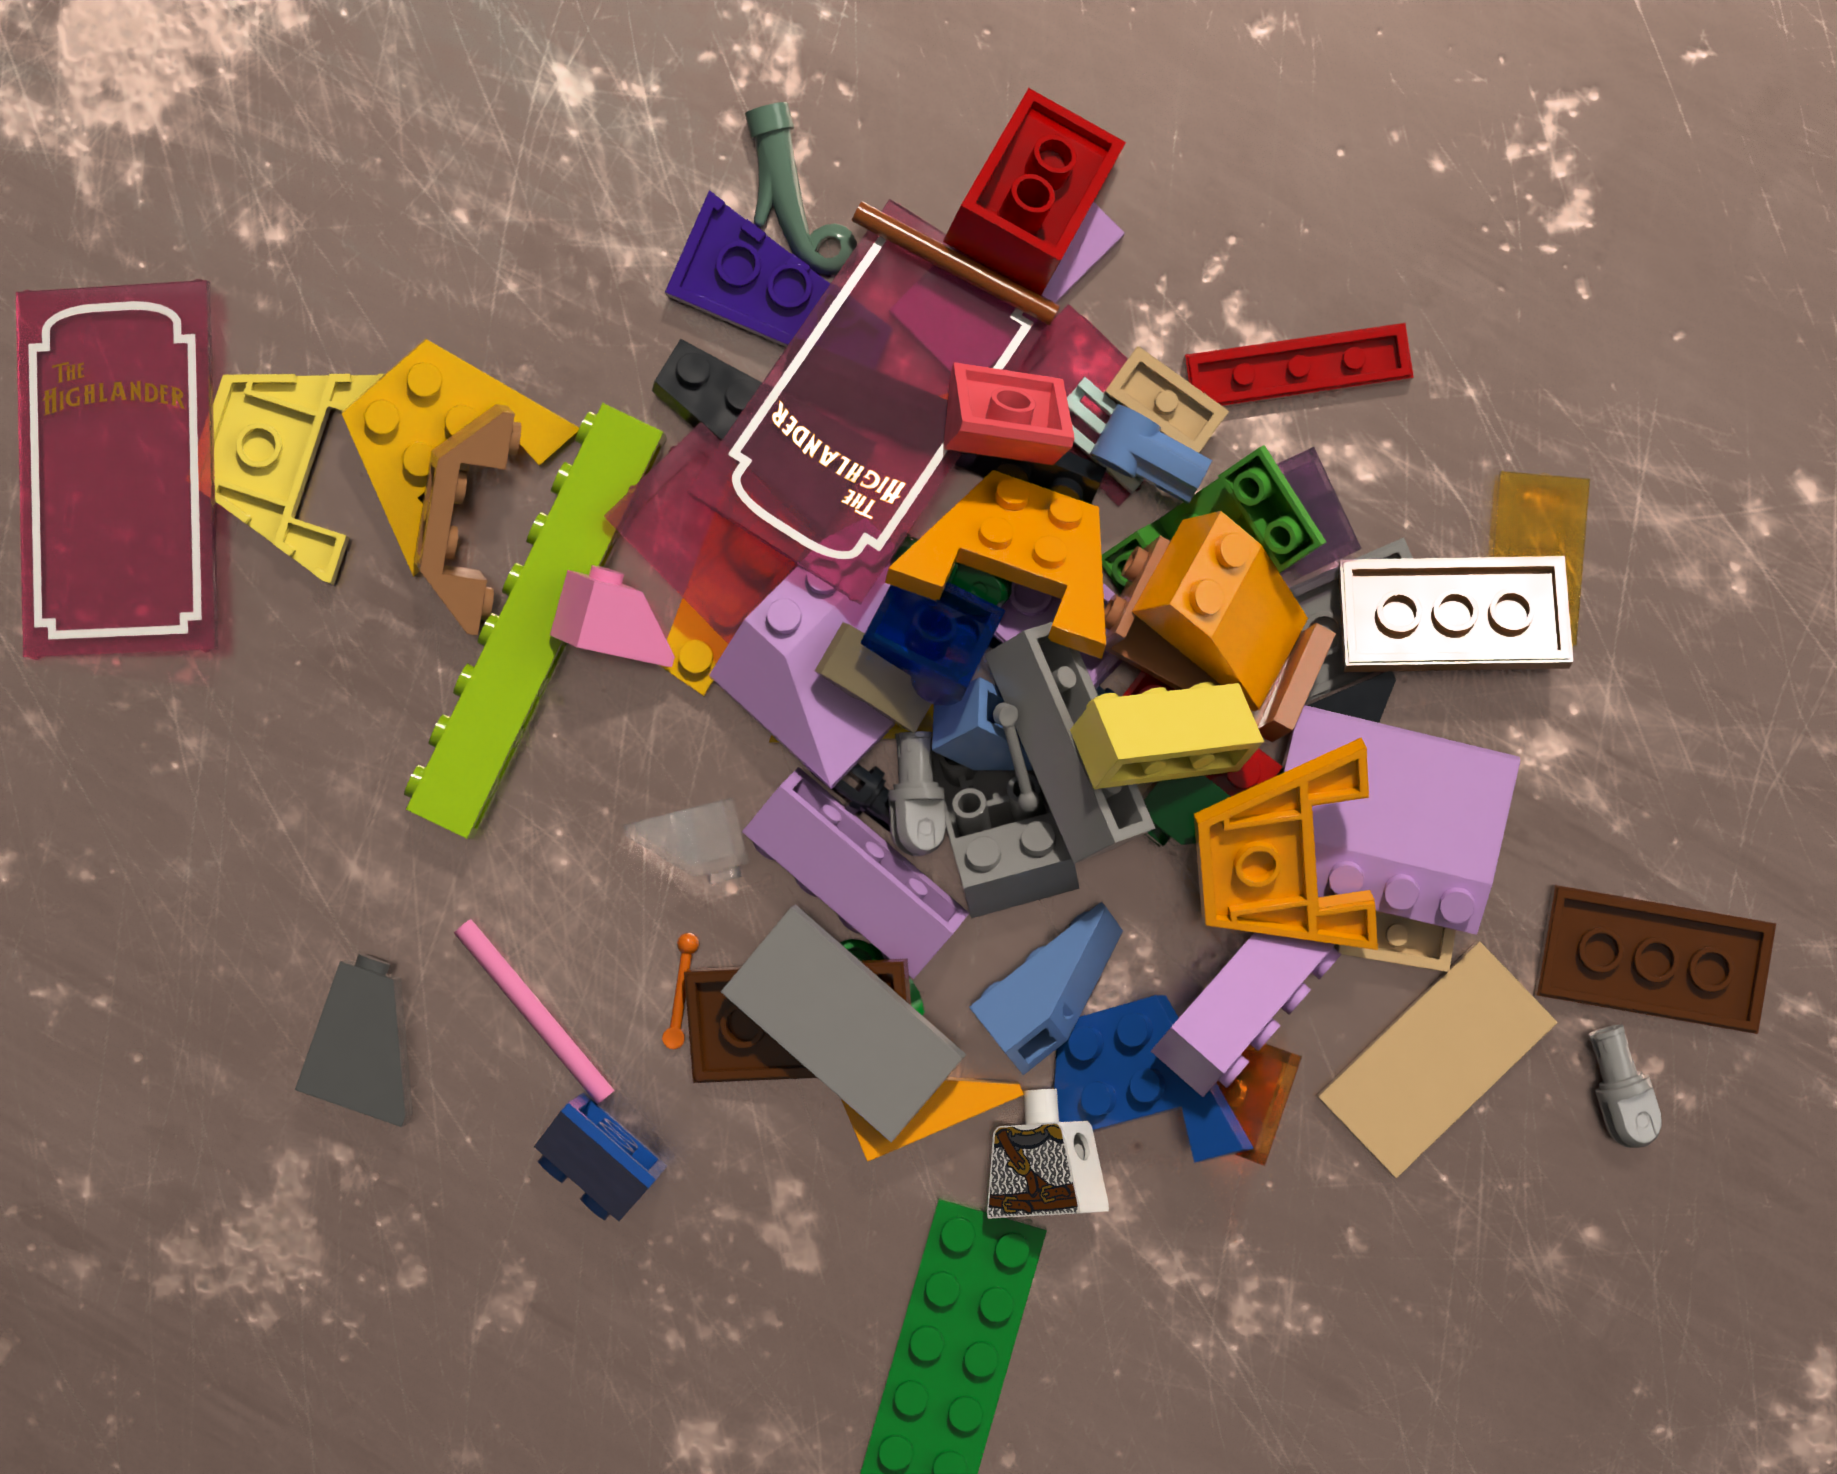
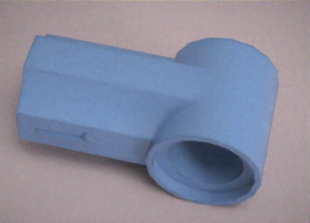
(1138, 448)

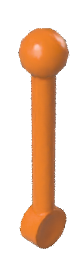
(674, 1036)

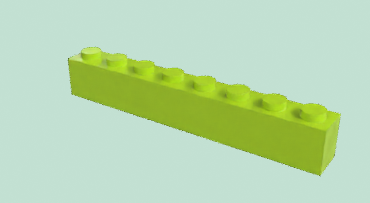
(518, 651)

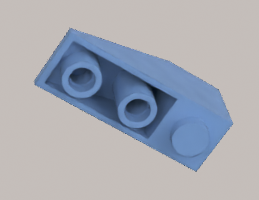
(1045, 996)

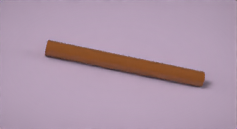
(955, 263)

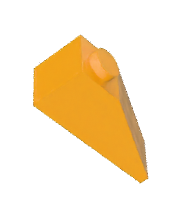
(951, 1104)

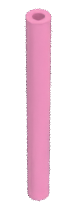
(534, 1011)

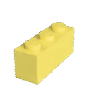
(1165, 734)

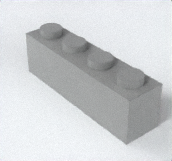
(1051, 693)

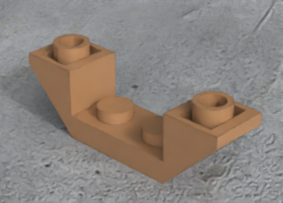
(481, 443)

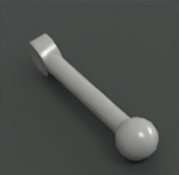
(1007, 715)

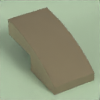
(871, 679)

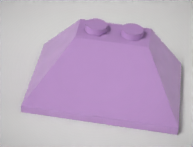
(775, 681)

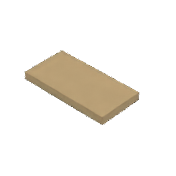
(1437, 1059)

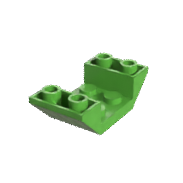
(1252, 496)

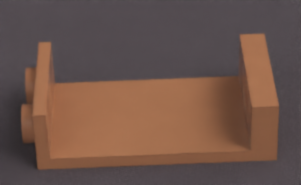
(1147, 650)

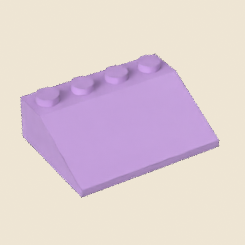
(1429, 824)

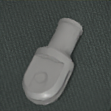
(916, 802)
(1624, 1093)

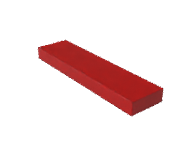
(1302, 366)

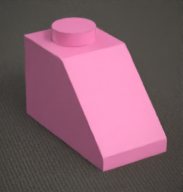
(609, 618)

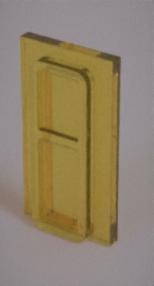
(1544, 519)

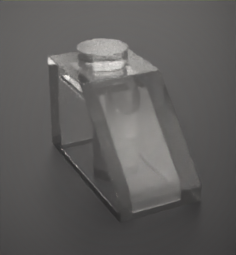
(697, 839)

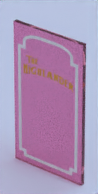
(854, 412)
(117, 470)

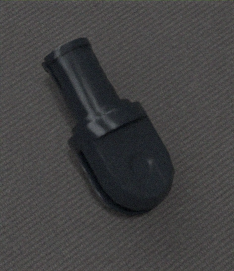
(868, 796)

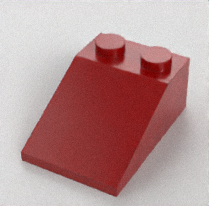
(1034, 191)

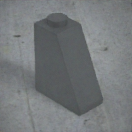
(362, 1044)

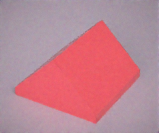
(1007, 415)

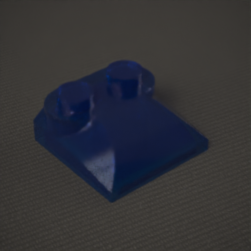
(933, 639)

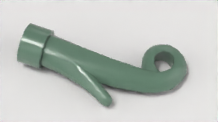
(780, 186)

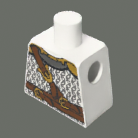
(1045, 1164)

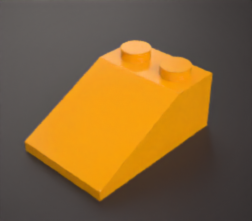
(1223, 605)

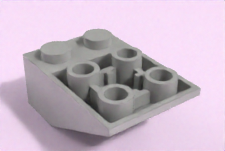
(998, 847)

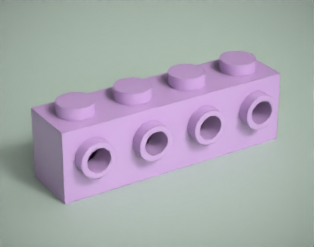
(854, 872)
(1240, 1006)

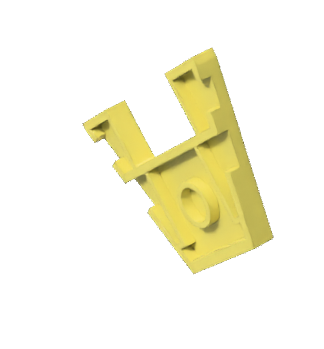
(264, 453)

